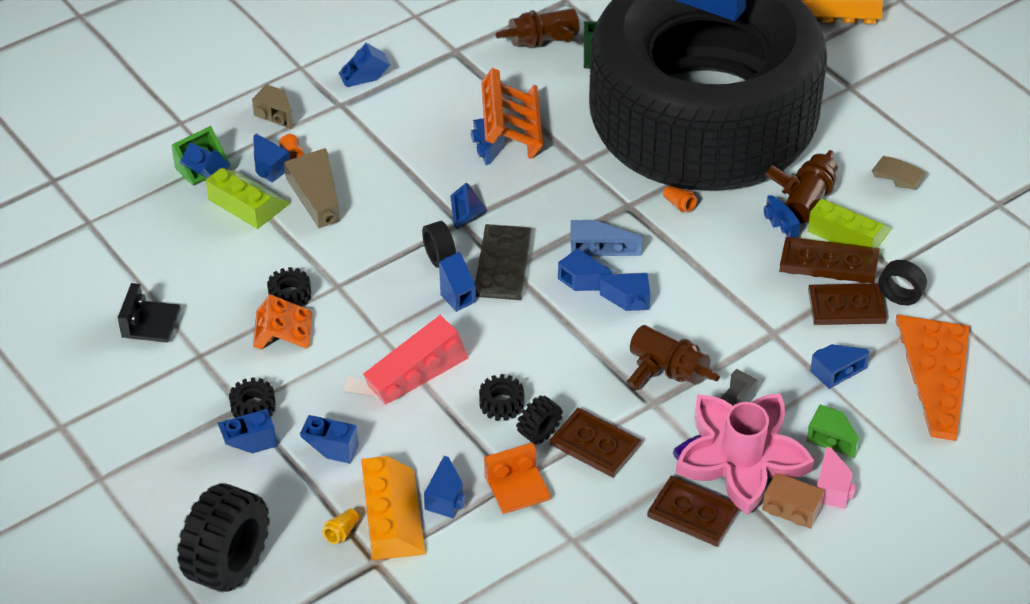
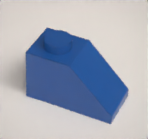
(269, 158)
(626, 290)
(838, 363)
(445, 490)

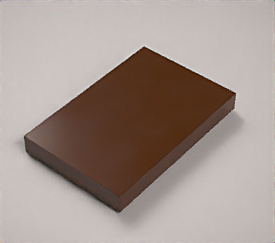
(847, 304)
(595, 442)
(693, 511)

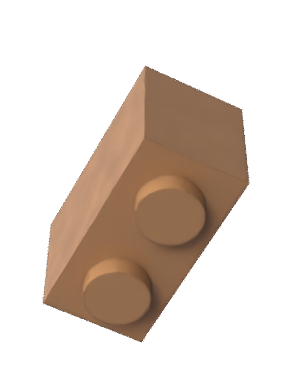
(793, 500)

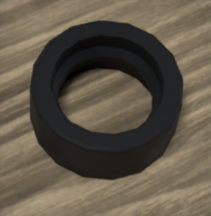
(438, 242)
(907, 271)

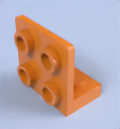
(282, 320)
(515, 478)

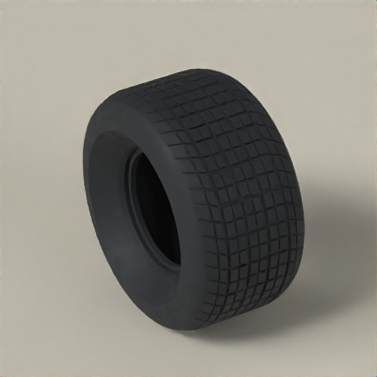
(698, 131)

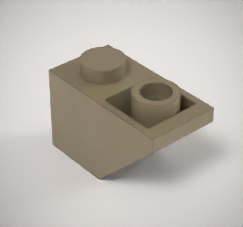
(273, 106)

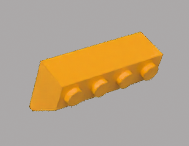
(846, 10)
(392, 509)

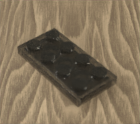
(503, 262)

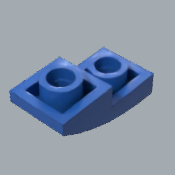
(781, 216)

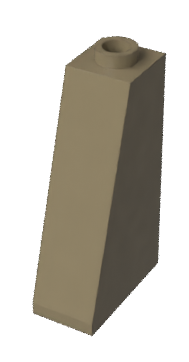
(314, 185)

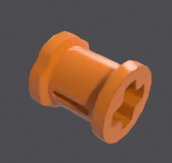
(290, 143)

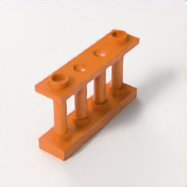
(495, 116)

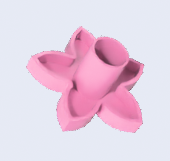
(742, 447)

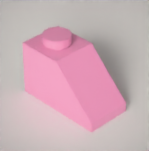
(835, 480)

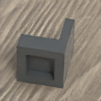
(741, 388)

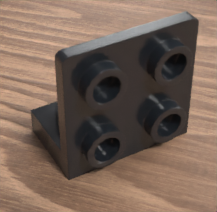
(146, 319)

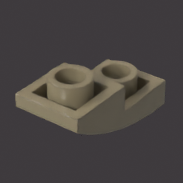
(902, 173)

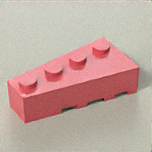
(416, 361)

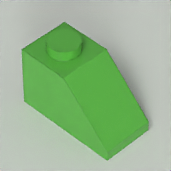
(832, 430)

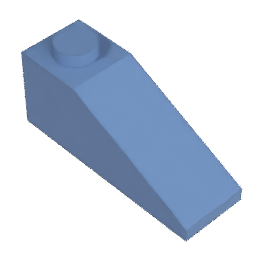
(603, 239)

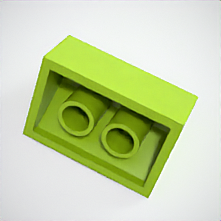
(244, 197)
(845, 226)

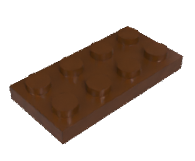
(829, 260)

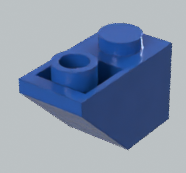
(364, 66)
(485, 149)
(581, 271)
(456, 282)
(249, 432)
(331, 438)

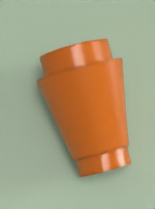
(680, 198)

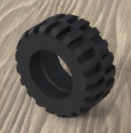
(223, 537)

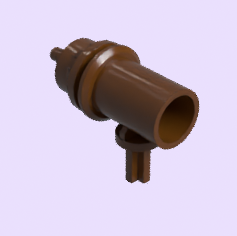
(534, 28)
(808, 185)
(679, 359)

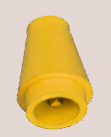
(339, 527)

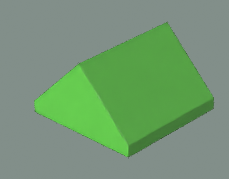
(205, 139)

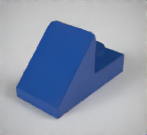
(203, 161)

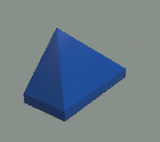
(465, 206)

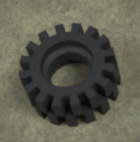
(290, 279)
(252, 390)
(501, 408)
(539, 419)

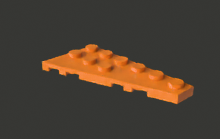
(937, 366)

